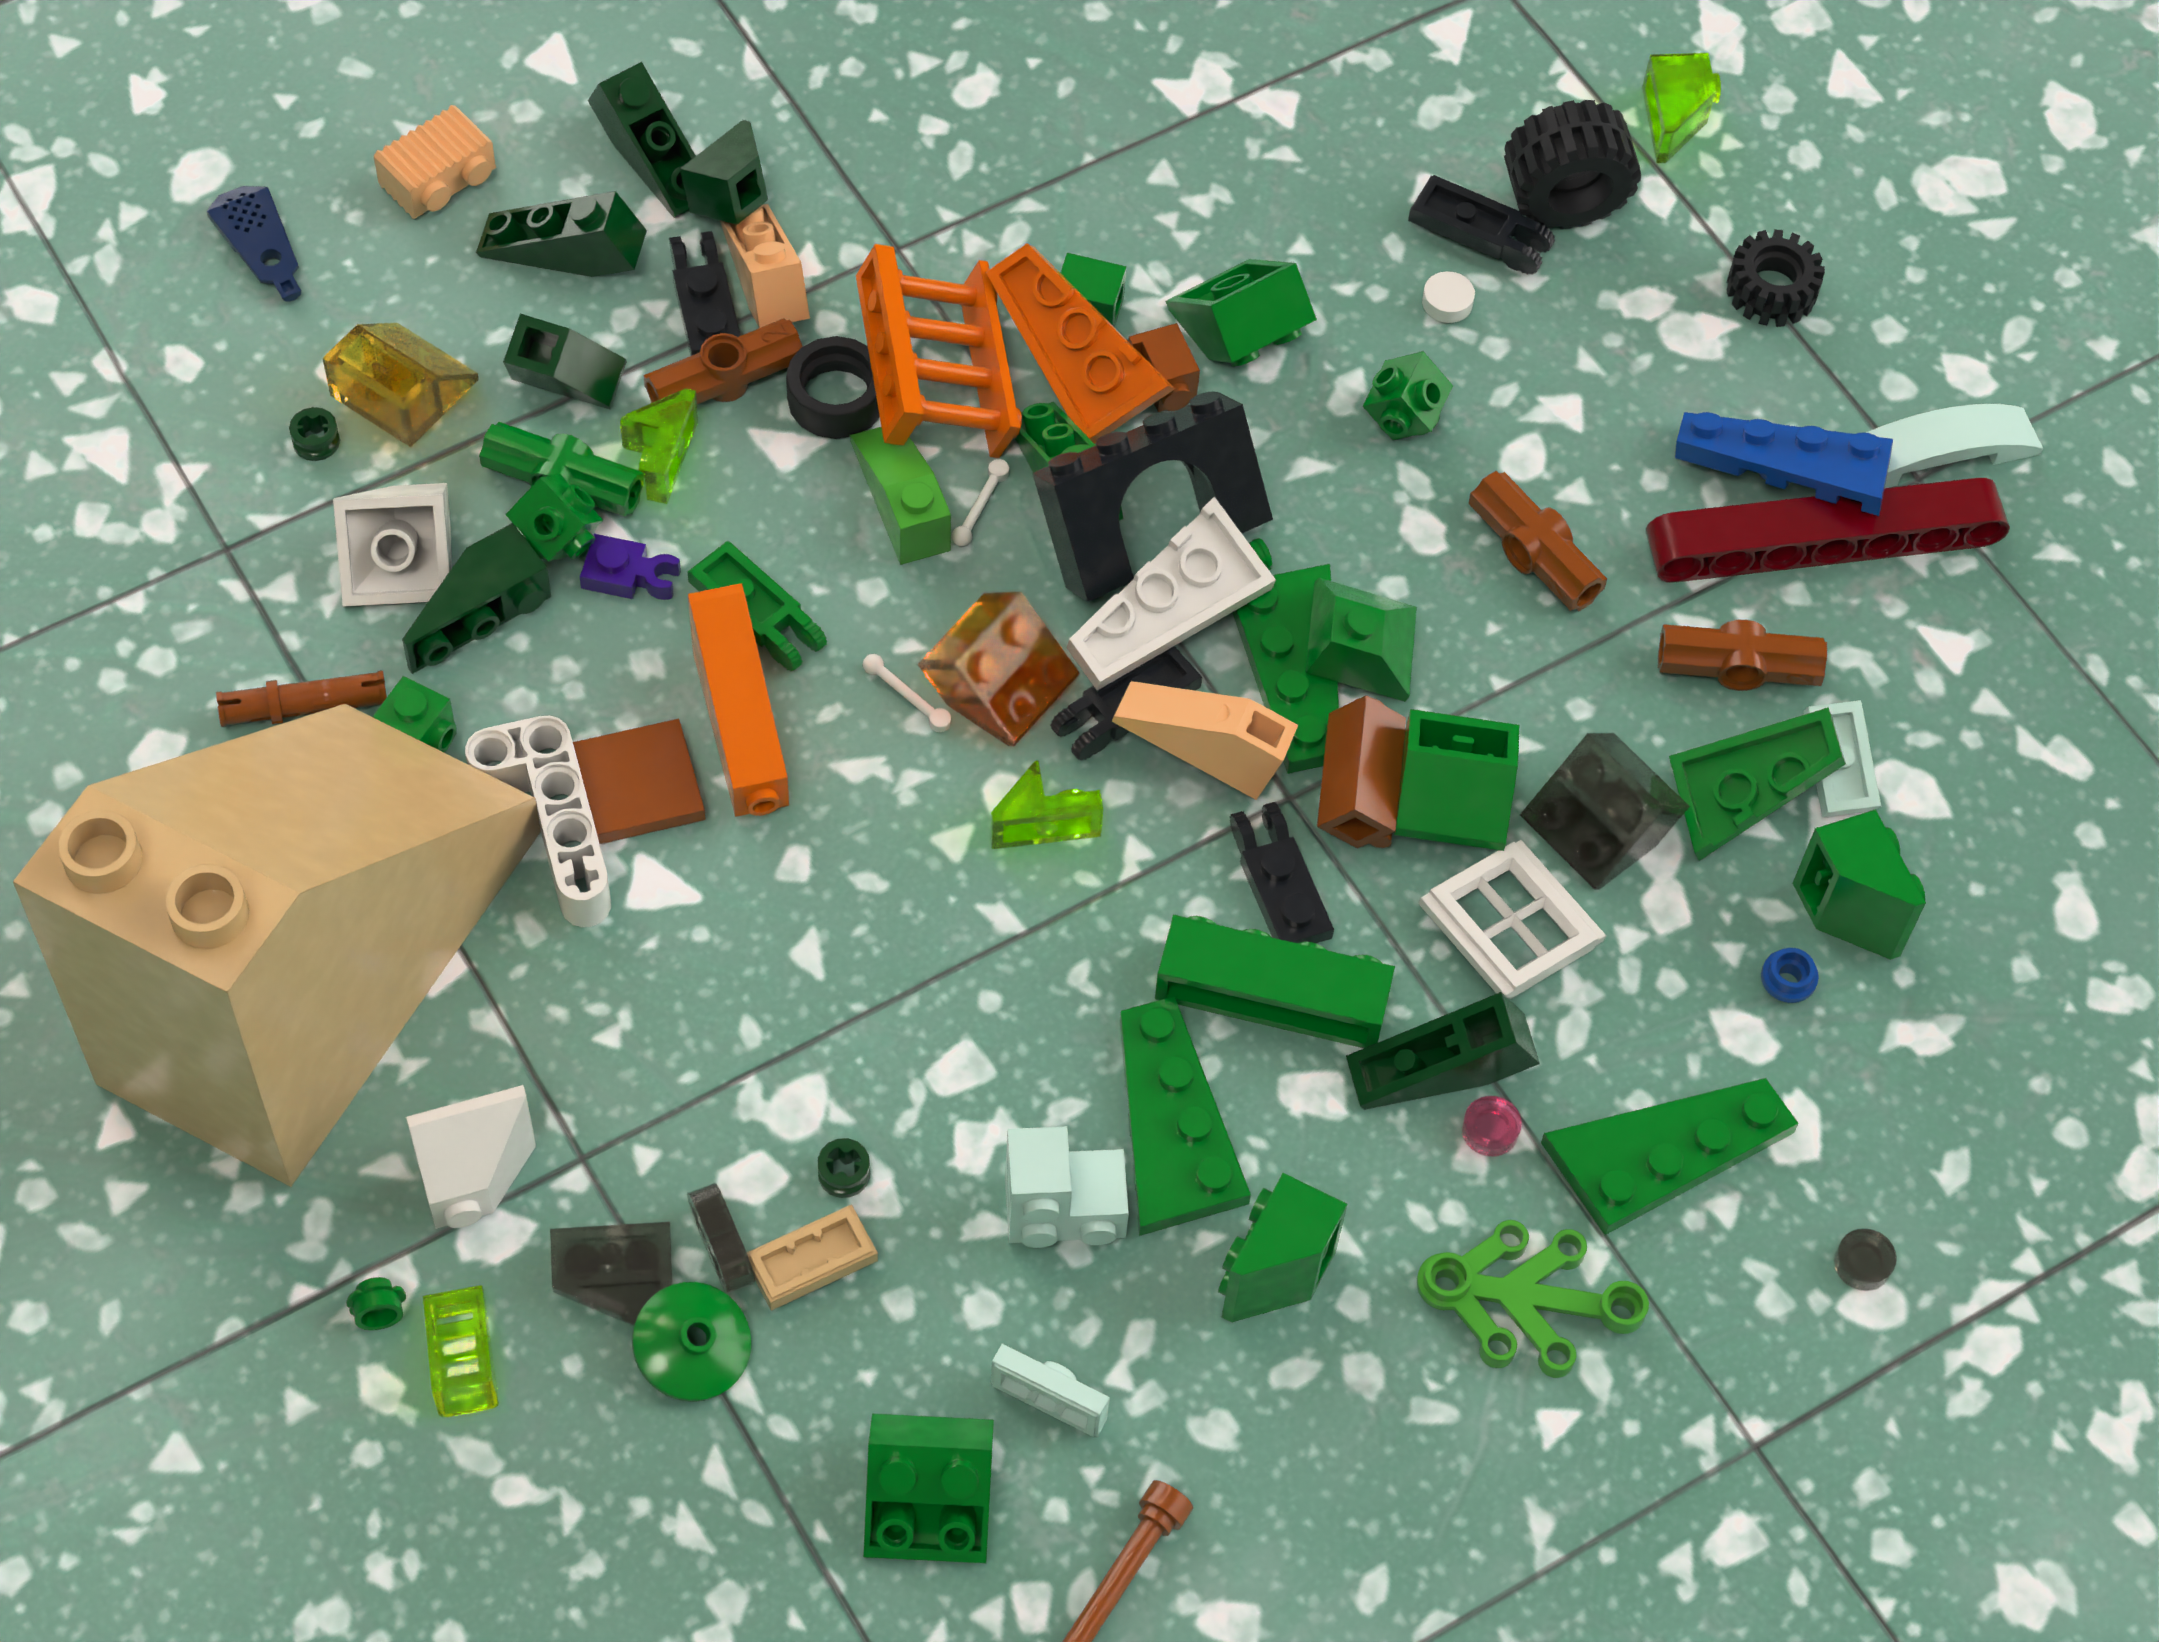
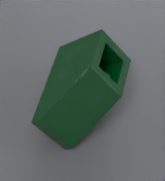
(726, 177)
(563, 362)

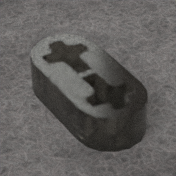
(720, 1238)

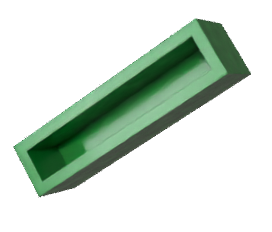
(1274, 981)

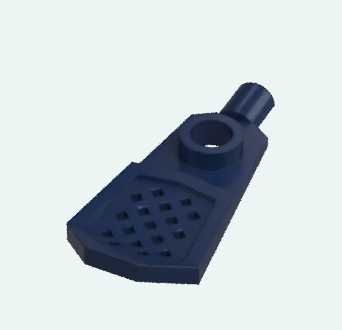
(255, 231)

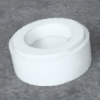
(1448, 297)

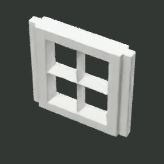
(1476, 944)

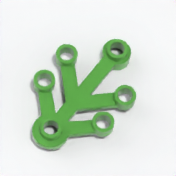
(1522, 1295)

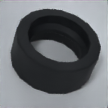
(829, 419)

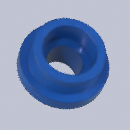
(1794, 962)

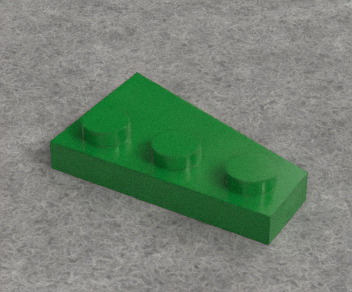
(1753, 775)

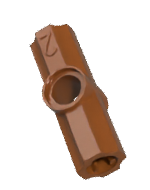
(727, 364)
(1537, 541)
(1742, 655)

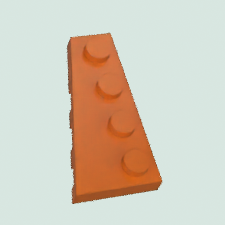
(1079, 351)

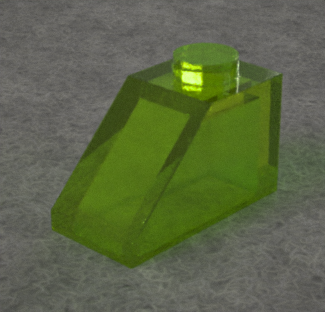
(1678, 99)

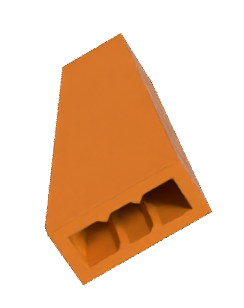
(737, 700)

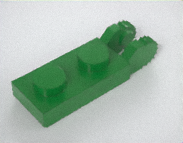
(767, 602)

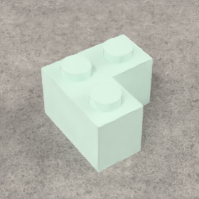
(1062, 1192)

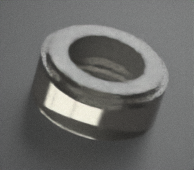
(1865, 1259)

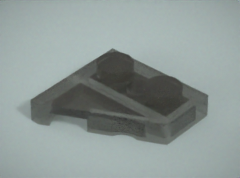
(612, 1266)

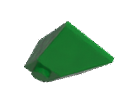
(1361, 639)

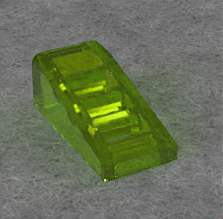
(465, 1386)

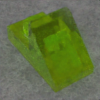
(663, 437)
(1032, 818)

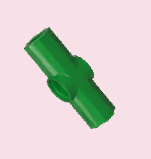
(533, 456)

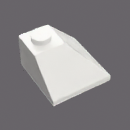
(393, 544)
(471, 1154)

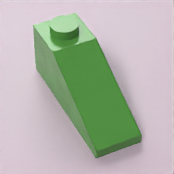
(904, 496)

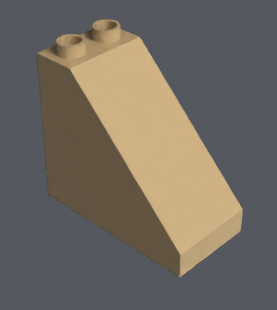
(266, 920)

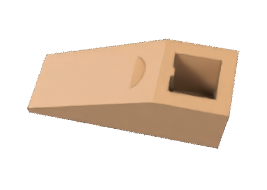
(767, 268)
(1211, 731)

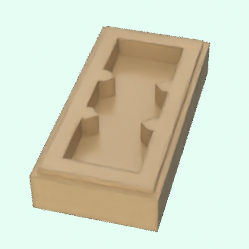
(812, 1257)

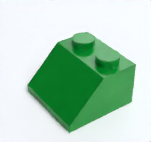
(1244, 310)

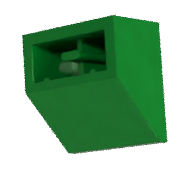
(1457, 779)
(1860, 885)
(1284, 1250)
(928, 1488)

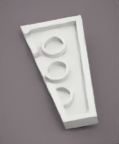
(1181, 591)

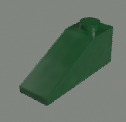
(1445, 1054)

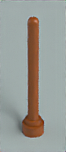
(1161, 1511)

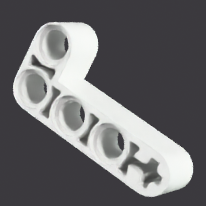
(560, 820)

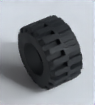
(1572, 164)

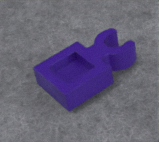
(622, 565)

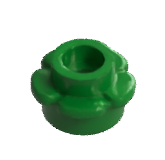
(376, 1304)

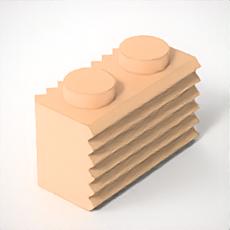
(435, 162)

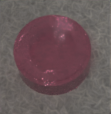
(1491, 1126)

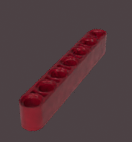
(1822, 533)

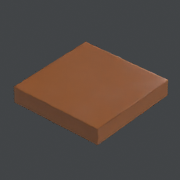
(639, 781)

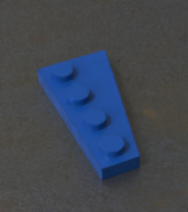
(1786, 454)

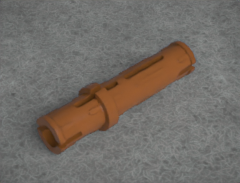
(299, 698)

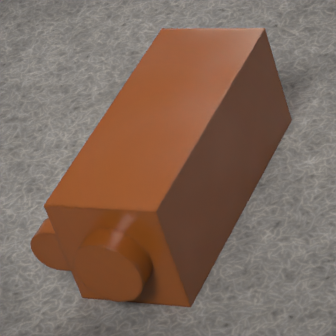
(1362, 773)

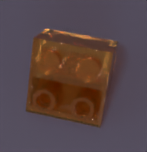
(999, 666)

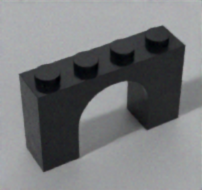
(1086, 488)

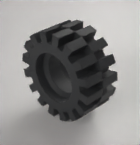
(1783, 257)

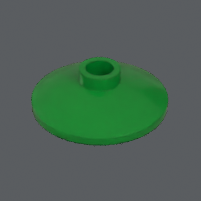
(676, 1364)

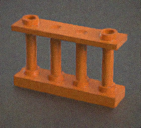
(898, 367)

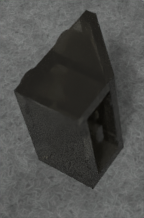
(1603, 809)

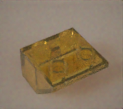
(395, 379)

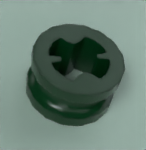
(314, 420)
(846, 1151)

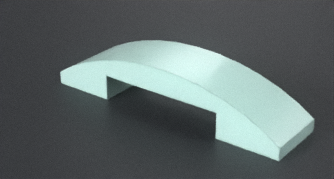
(1958, 435)

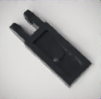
(1481, 224)
(702, 293)
(1166, 669)
(1281, 880)

